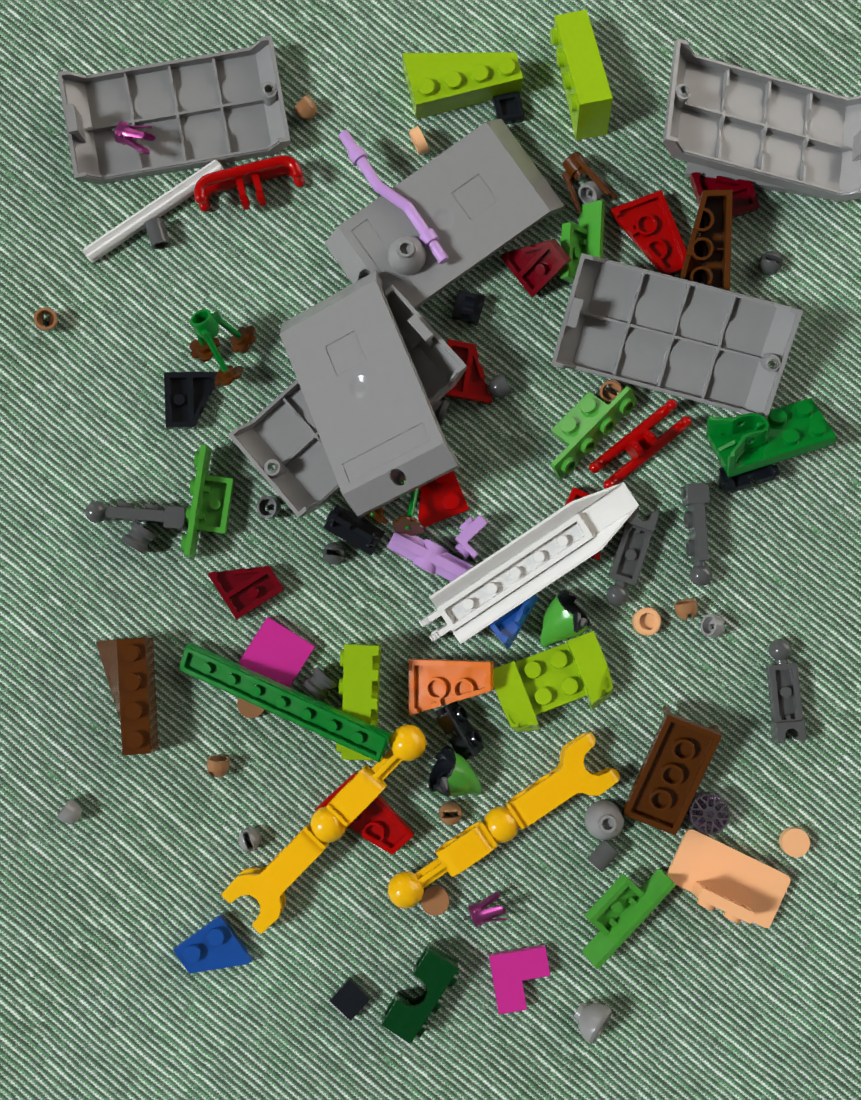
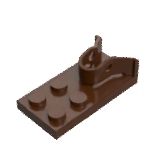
(671, 772)

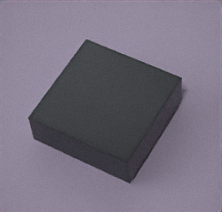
(509, 108)
(350, 998)

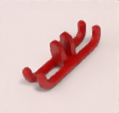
(244, 175)
(640, 444)

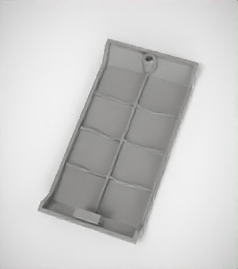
(198, 108)
(763, 127)
(471, 196)
(675, 336)
(366, 396)
(287, 434)

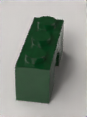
(408, 1015)

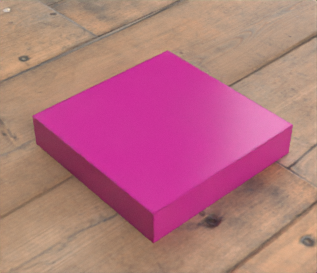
(277, 653)

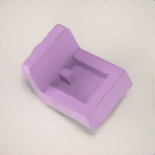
(470, 529)

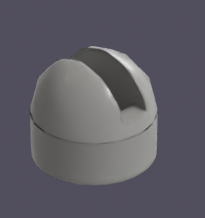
(586, 189)
(706, 625)
(70, 812)
(255, 838)

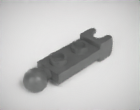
(695, 498)
(172, 518)
(630, 555)
(784, 694)

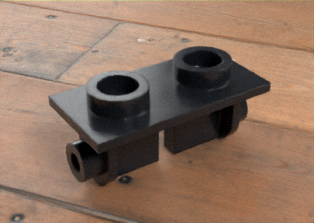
(743, 480)
(353, 529)
(455, 718)

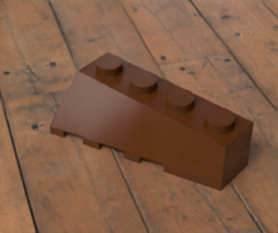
(710, 242)
(133, 688)

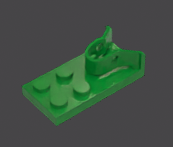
(755, 442)

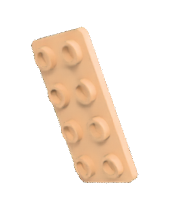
(728, 879)

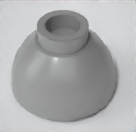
(407, 255)
(604, 820)
(592, 1020)

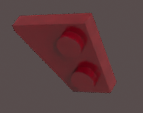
(744, 195)
(536, 264)
(246, 588)

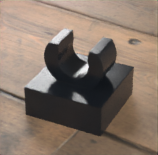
(468, 307)

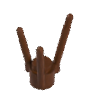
(579, 169)

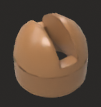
(306, 108)
(39, 319)
(606, 394)
(685, 607)
(218, 765)
(450, 806)

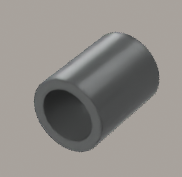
(157, 233)
(603, 855)

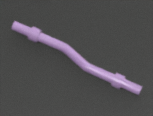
(427, 236)

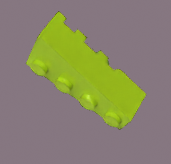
(582, 74)
(458, 80)
(359, 688)

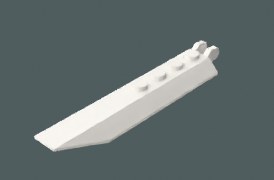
(530, 562)

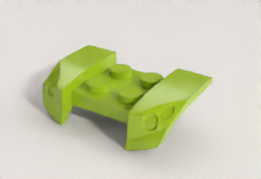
(552, 681)

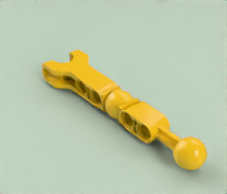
(503, 822)
(326, 826)

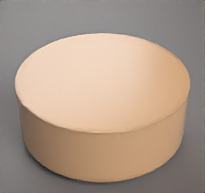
(419, 141)
(646, 621)
(794, 842)

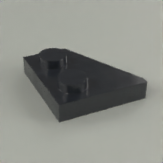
(186, 397)

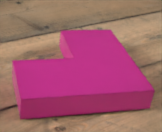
(509, 971)

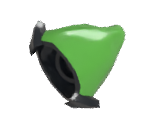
(563, 619)
(453, 775)

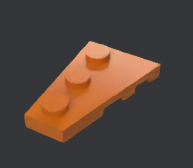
(446, 681)

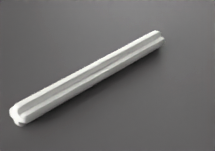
(153, 210)

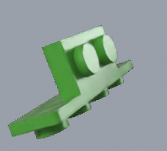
(583, 238)
(586, 426)
(209, 504)
(621, 912)

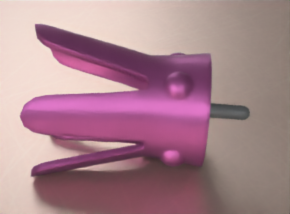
(125, 133)
(480, 915)

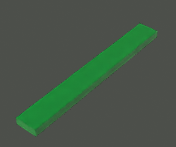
(285, 702)

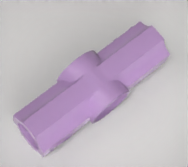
(428, 556)

